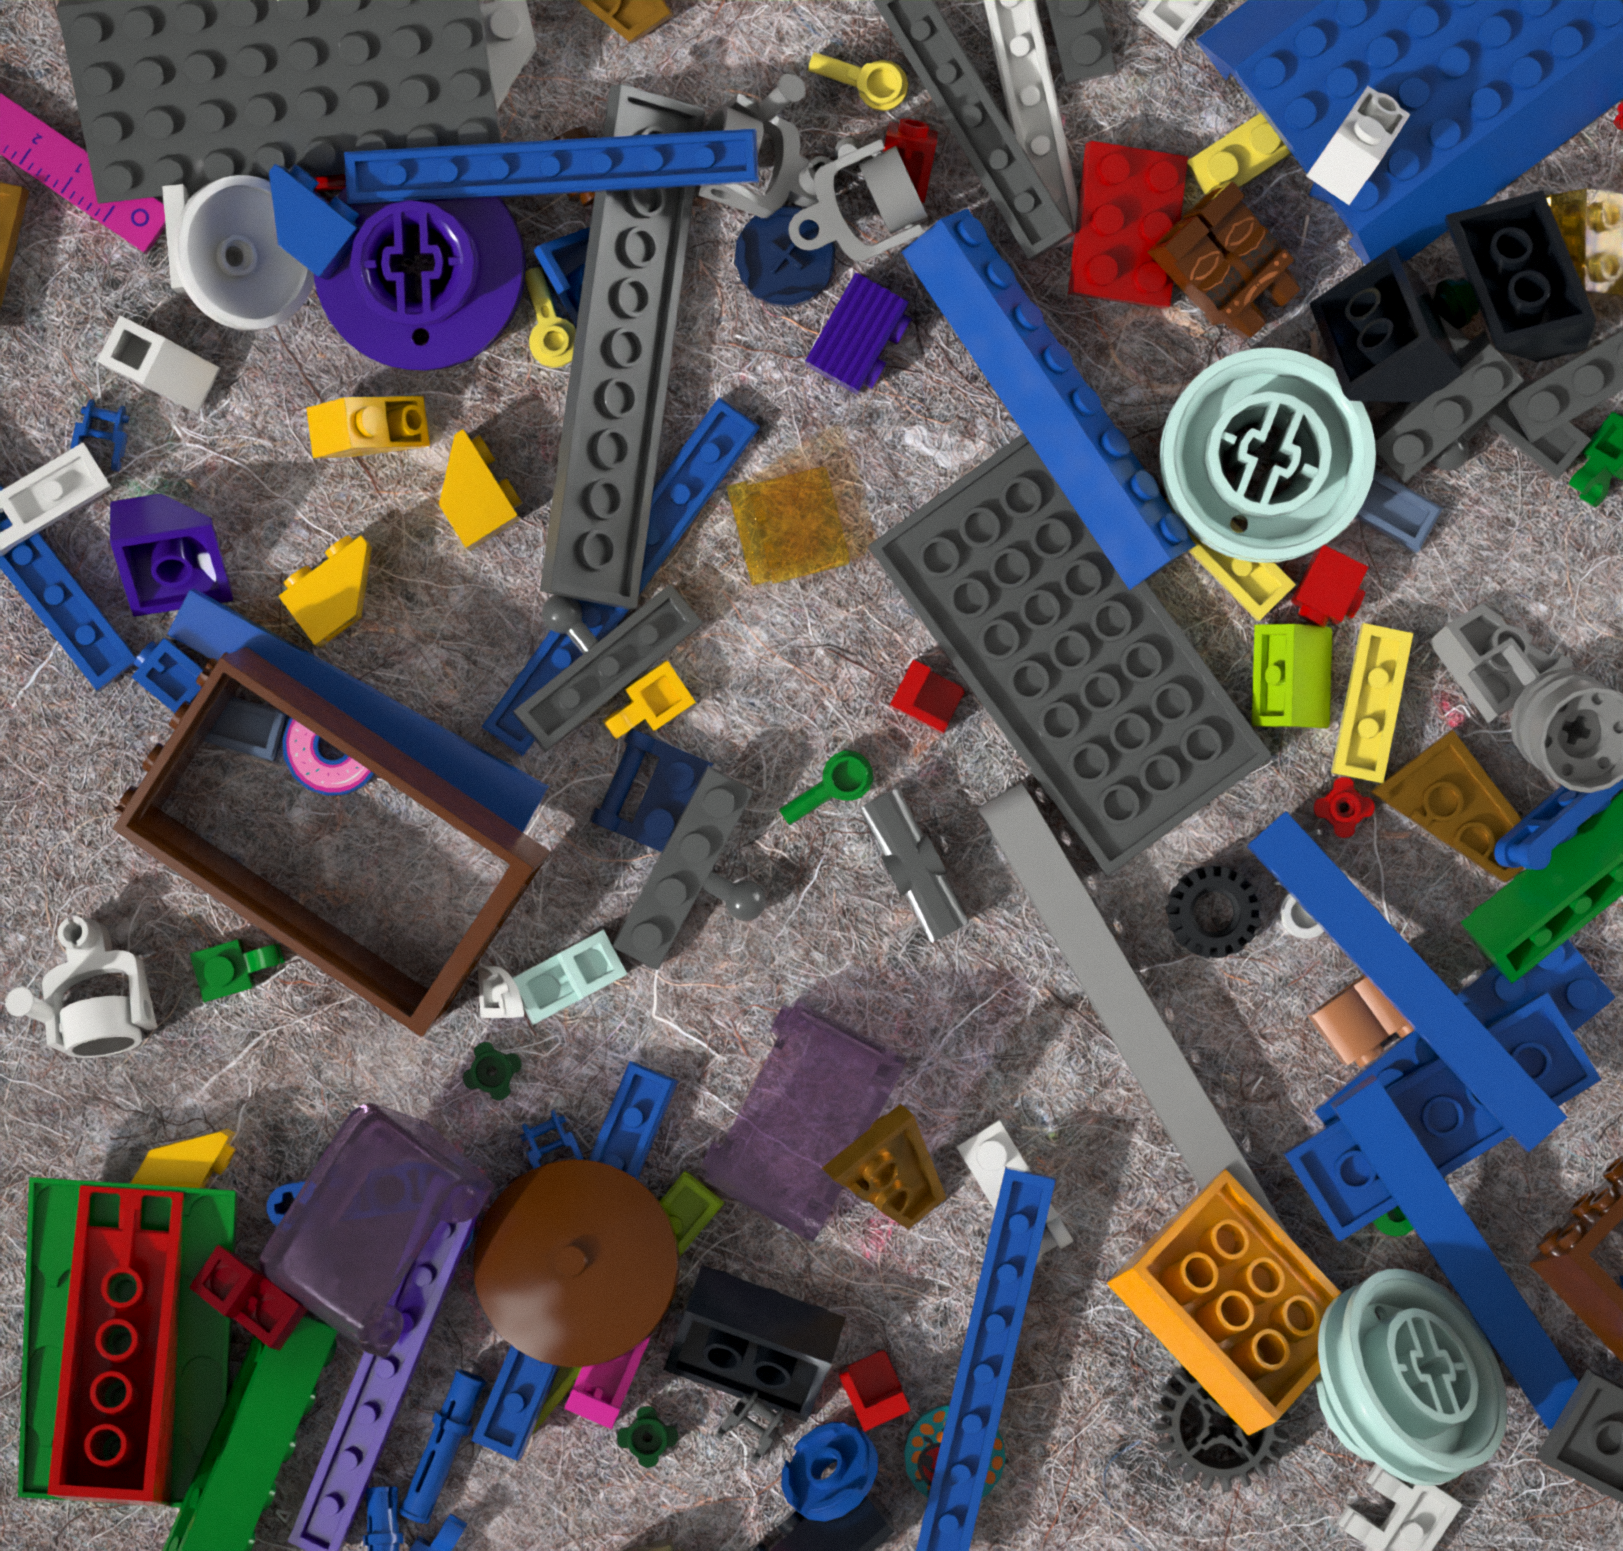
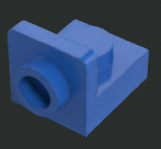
(167, 673)

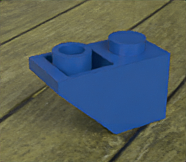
(307, 224)

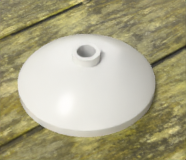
(264, 281)

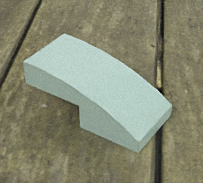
(569, 976)

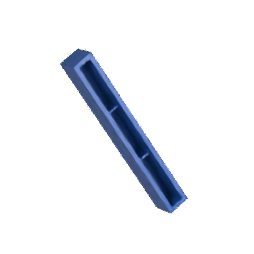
(1048, 398)

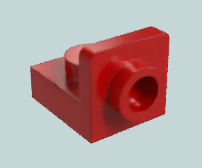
(916, 148)

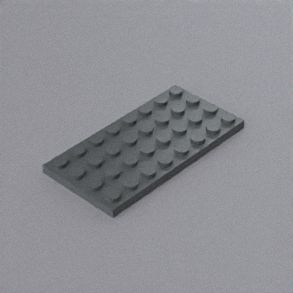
(260, 83)
(1067, 658)

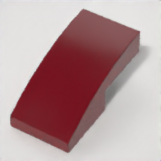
(248, 1297)

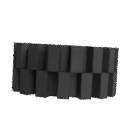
(1244, 919)

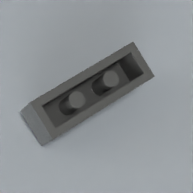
(1420, 430)

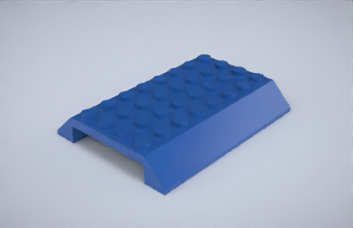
(1481, 80)

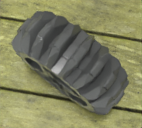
(1203, 1438)

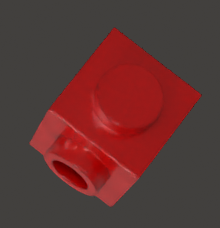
(1329, 588)

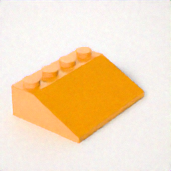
(1231, 1302)

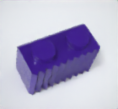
(858, 334)

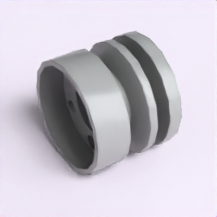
(1579, 756)

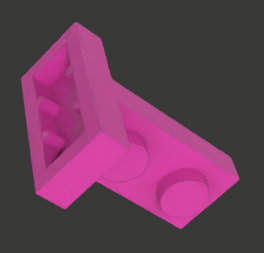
(603, 1387)

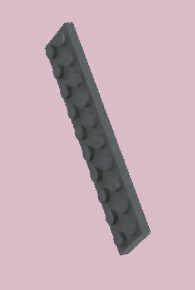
(619, 370)

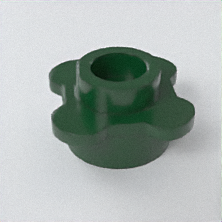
(479, 1078)
(632, 1437)

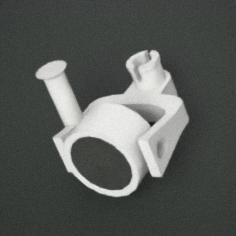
(96, 1024)

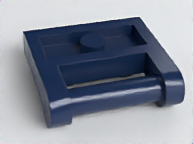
(664, 798)

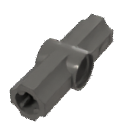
(914, 865)

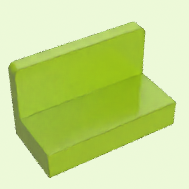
(1291, 676)

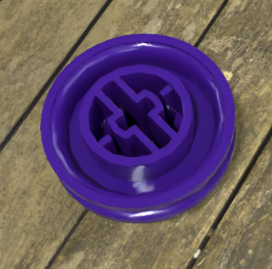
(464, 318)

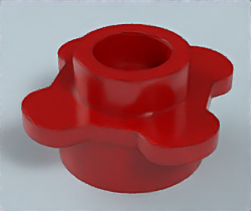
(1343, 792)

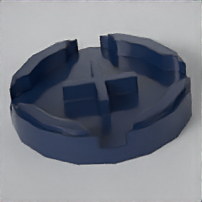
(777, 268)

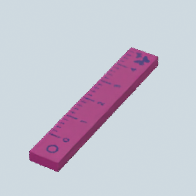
(67, 172)

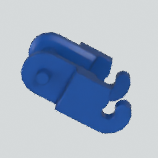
(120, 438)
(567, 1139)

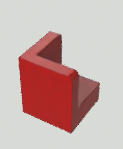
(927, 697)
(874, 1389)

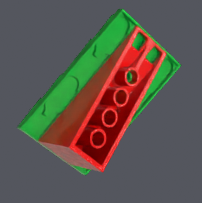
(116, 1345)

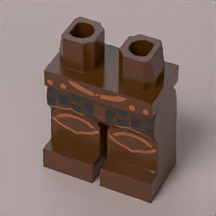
(1226, 261)

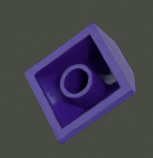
(165, 553)

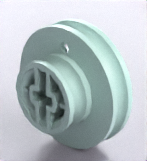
(1330, 449)
(1411, 1388)

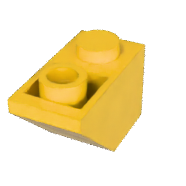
(367, 426)
(473, 497)
(331, 594)
(187, 1161)

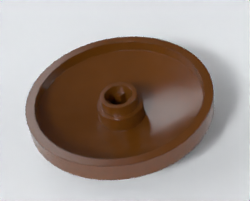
(576, 1263)

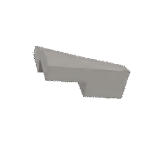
(1491, 659)

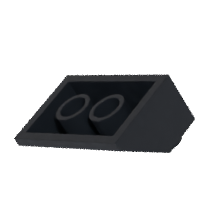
(1523, 277)
(1385, 334)
(754, 1340)
(857, 1530)

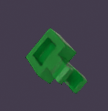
(1604, 460)
(229, 968)

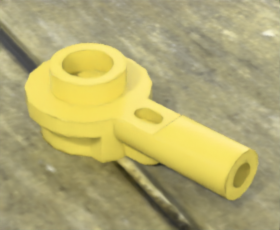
(880, 84)
(552, 337)

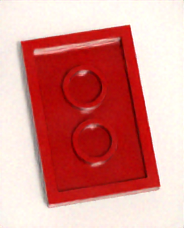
(1123, 210)

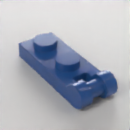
(1548, 825)

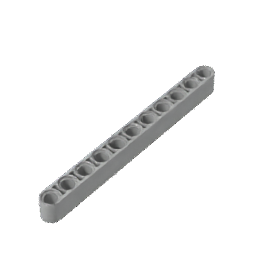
(1116, 992)

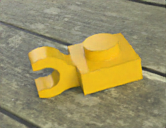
(654, 697)

